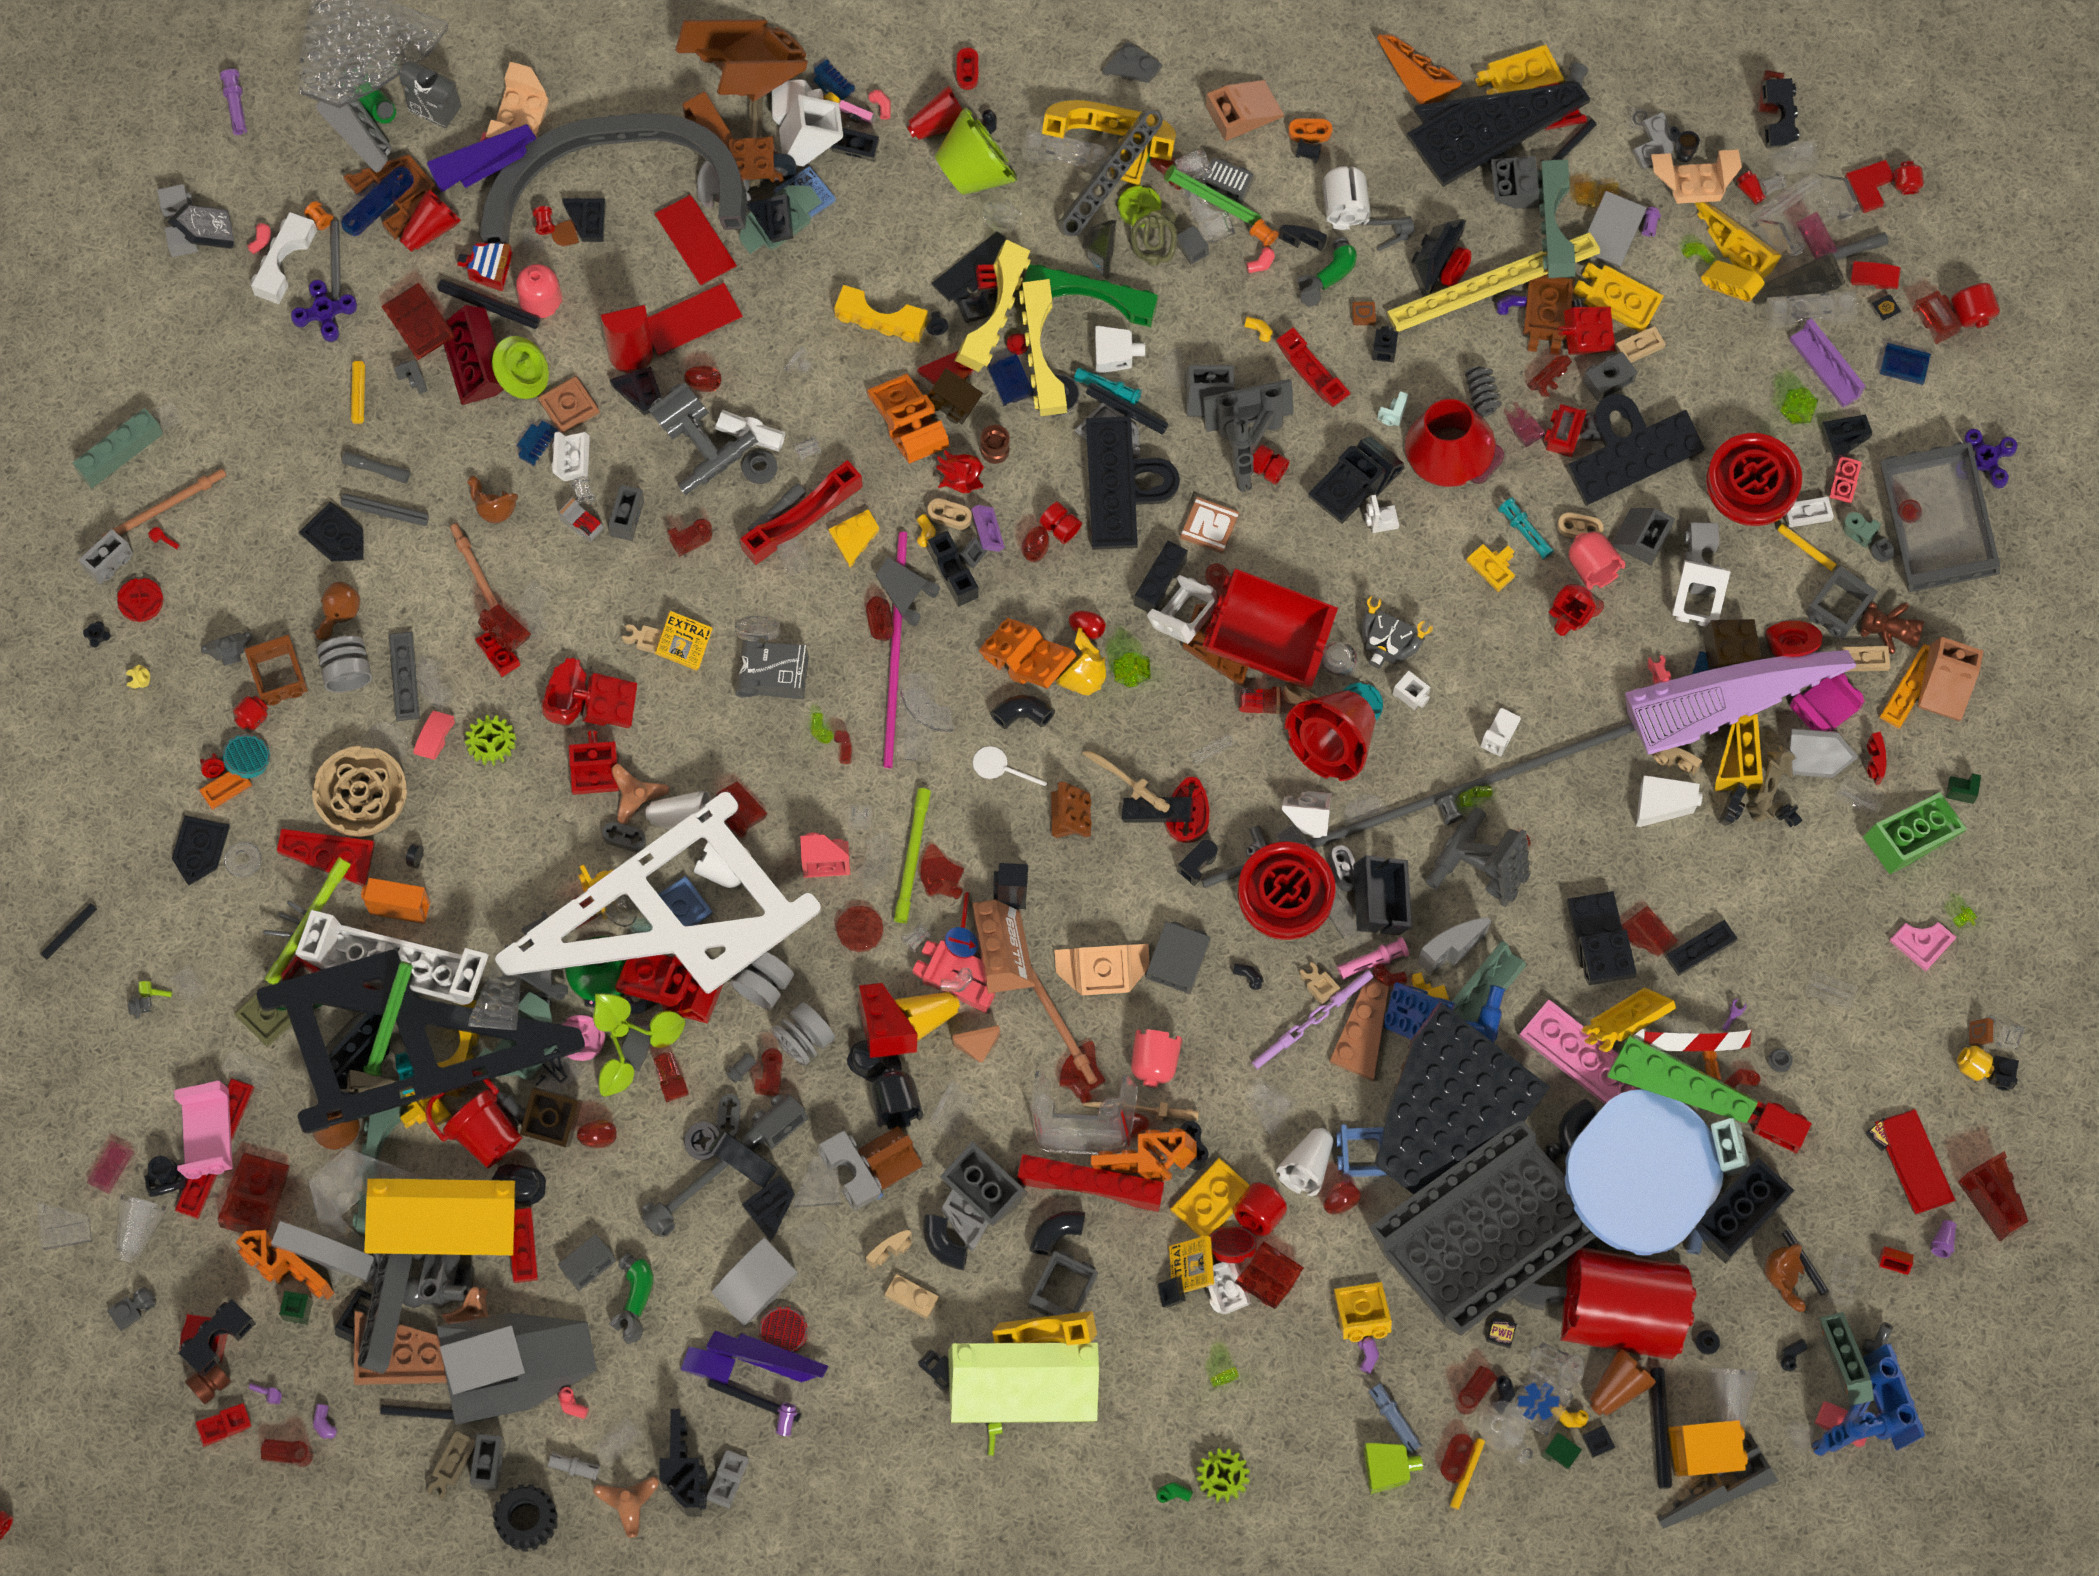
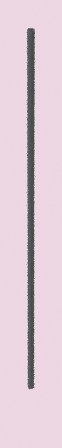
(1431, 800)

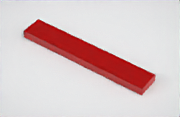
(197, 1190)

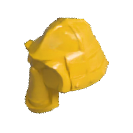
(1086, 671)

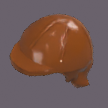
(491, 506)
(339, 604)
(1782, 1272)

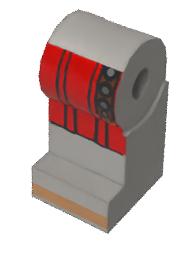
(580, 520)

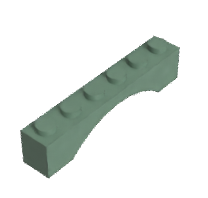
(1560, 251)
(377, 1131)

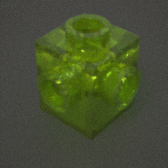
(1799, 406)
(1132, 669)

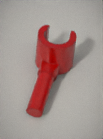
(157, 534)

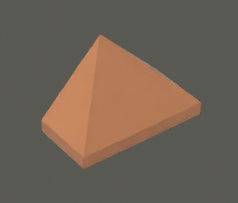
(977, 1042)

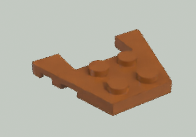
(407, 202)
(1228, 668)

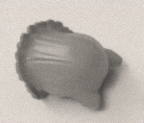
(709, 185)

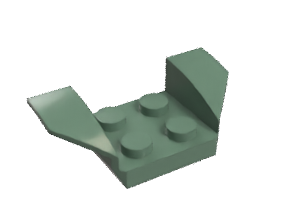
(802, 201)
(531, 1008)

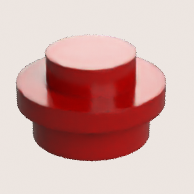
(1016, 344)

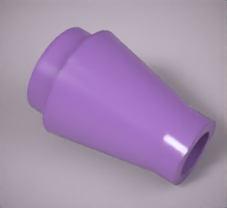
(1944, 1241)

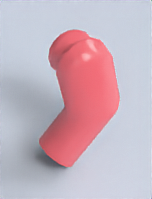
(879, 97)
(262, 238)
(1264, 261)
(569, 1404)

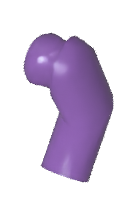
(1371, 1353)
(320, 1423)

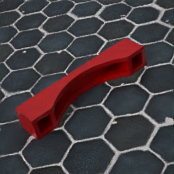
(834, 489)
(1060, 1175)

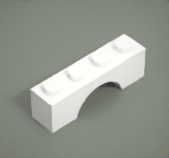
(294, 234)

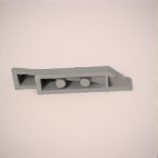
(358, 131)

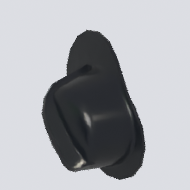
(867, 1067)
(529, 1182)

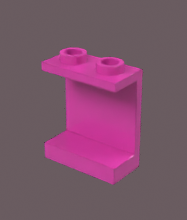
(1828, 703)

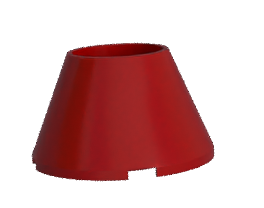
(1450, 461)
(1332, 734)

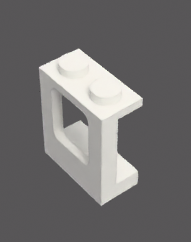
(1703, 574)
(1165, 621)

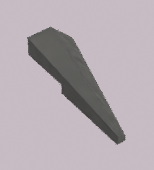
(1722, 1487)

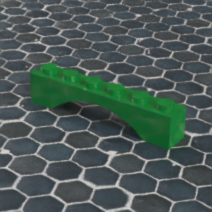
(1135, 305)

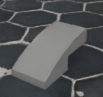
(728, 1479)

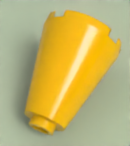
(928, 1011)

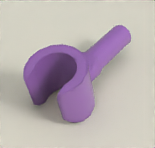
(1734, 1013)
(273, 1395)

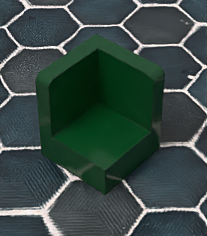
(1964, 789)
(296, 1307)
(1562, 1451)

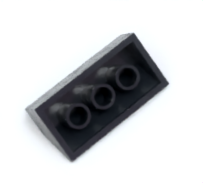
(1743, 1210)

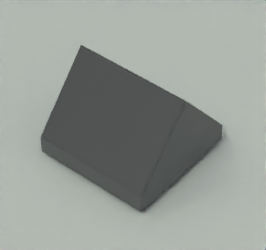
(972, 552)

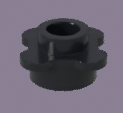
(93, 628)

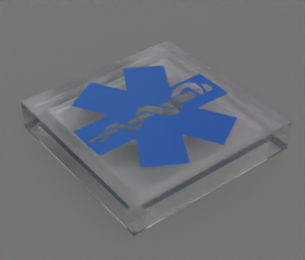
(1541, 1402)

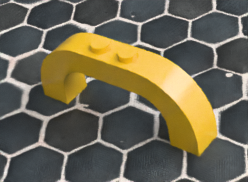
(1105, 118)

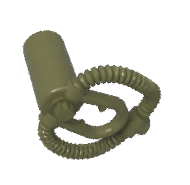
(1156, 219)

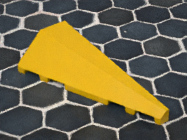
(1738, 243)

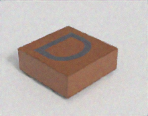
(1363, 313)
(1981, 1032)

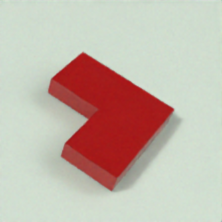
(1865, 184)

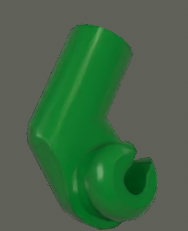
(1173, 1491)

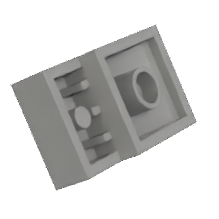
(1453, 944)
(754, 1282)

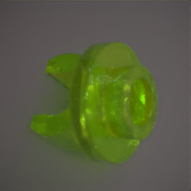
(1965, 917)

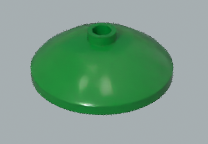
(595, 979)

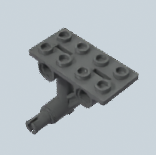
(1233, 412)
(681, 414)
(1504, 864)

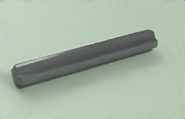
(385, 509)

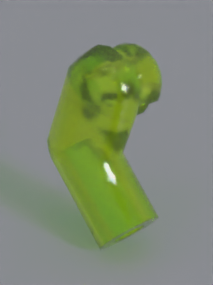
(1700, 249)
(818, 731)
(1475, 792)

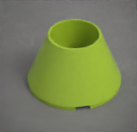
(973, 157)

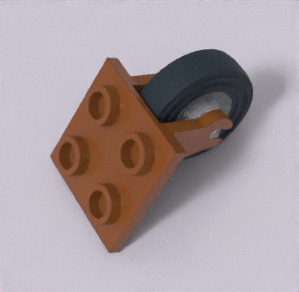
(760, 160)

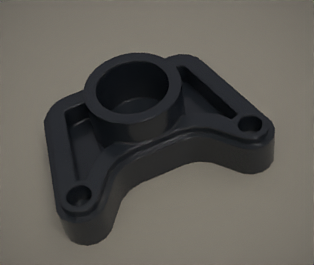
(1734, 806)

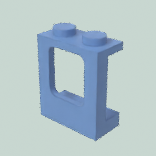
(1356, 1134)

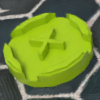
(1137, 203)

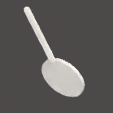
(992, 763)

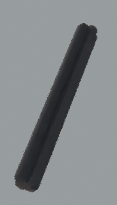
(489, 303)
(1661, 1429)

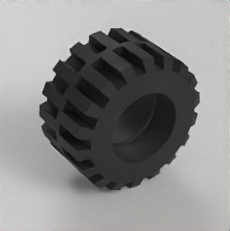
(540, 1532)

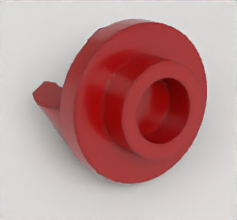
(212, 766)

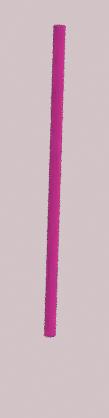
(894, 666)

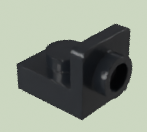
(2004, 1073)

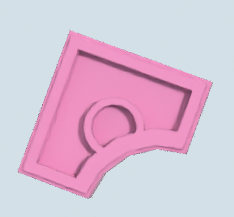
(1923, 945)

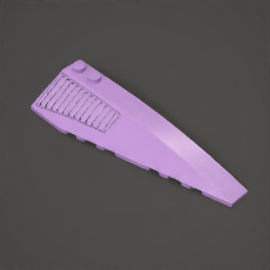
(1699, 703)

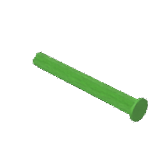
(1211, 195)
(388, 1020)

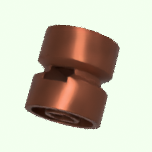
(994, 444)
(205, 1387)

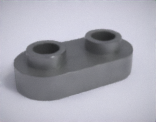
(1343, 869)

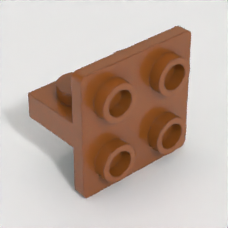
(1070, 811)
(891, 1157)

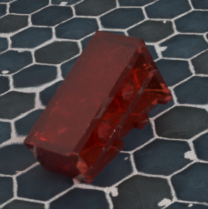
(1995, 1197)

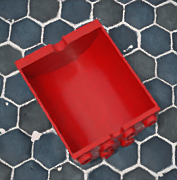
(1269, 628)
(1627, 1303)

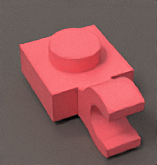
(1658, 670)

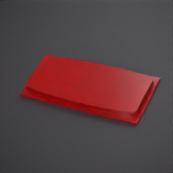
(695, 240)
(692, 318)
(1916, 1162)

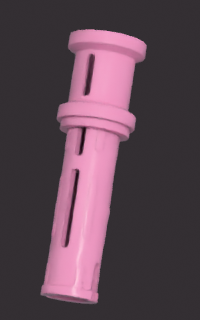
(1384, 955)

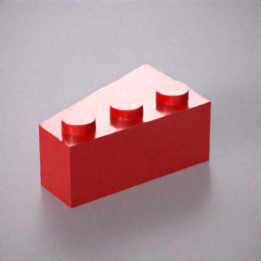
(884, 1023)

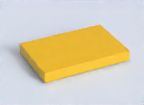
(1210, 1199)

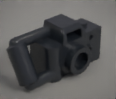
(939, 1371)

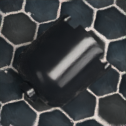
(895, 1099)

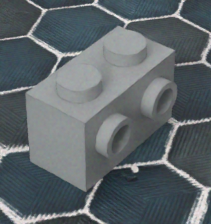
(106, 557)

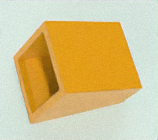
(1707, 1448)

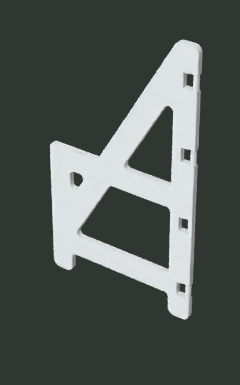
(742, 938)

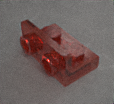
(503, 628)
(748, 812)

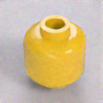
(1975, 1063)

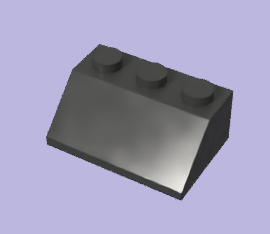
(983, 1184)

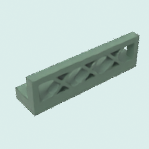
(1499, 973)

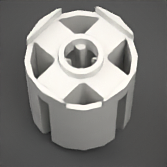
(1346, 197)

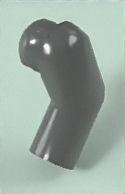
(1258, 840)

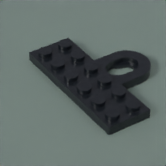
(1635, 456)
(1113, 482)

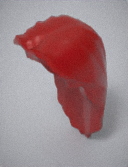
(558, 704)

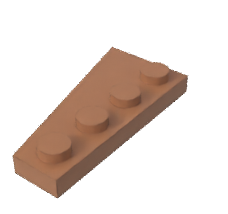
(1361, 1037)

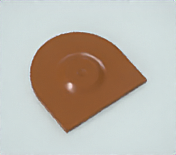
(565, 234)

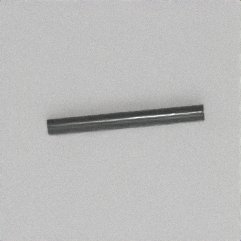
(335, 260)

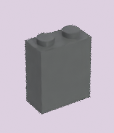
(1178, 957)

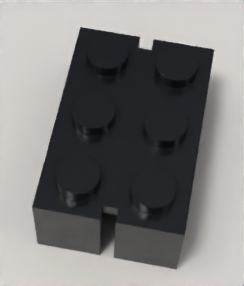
(1382, 895)

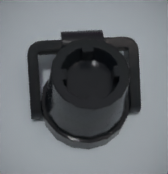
(164, 1176)

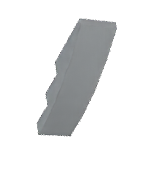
(323, 1251)

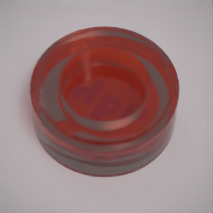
(1910, 511)

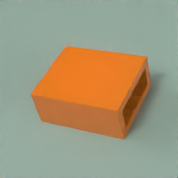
(396, 900)

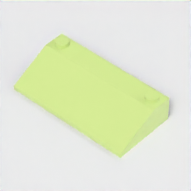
(1023, 1382)

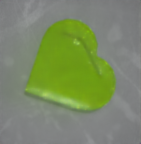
(1224, 1377)

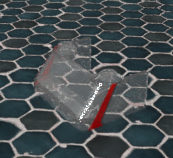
(1083, 1133)

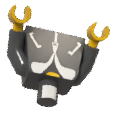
(1389, 637)

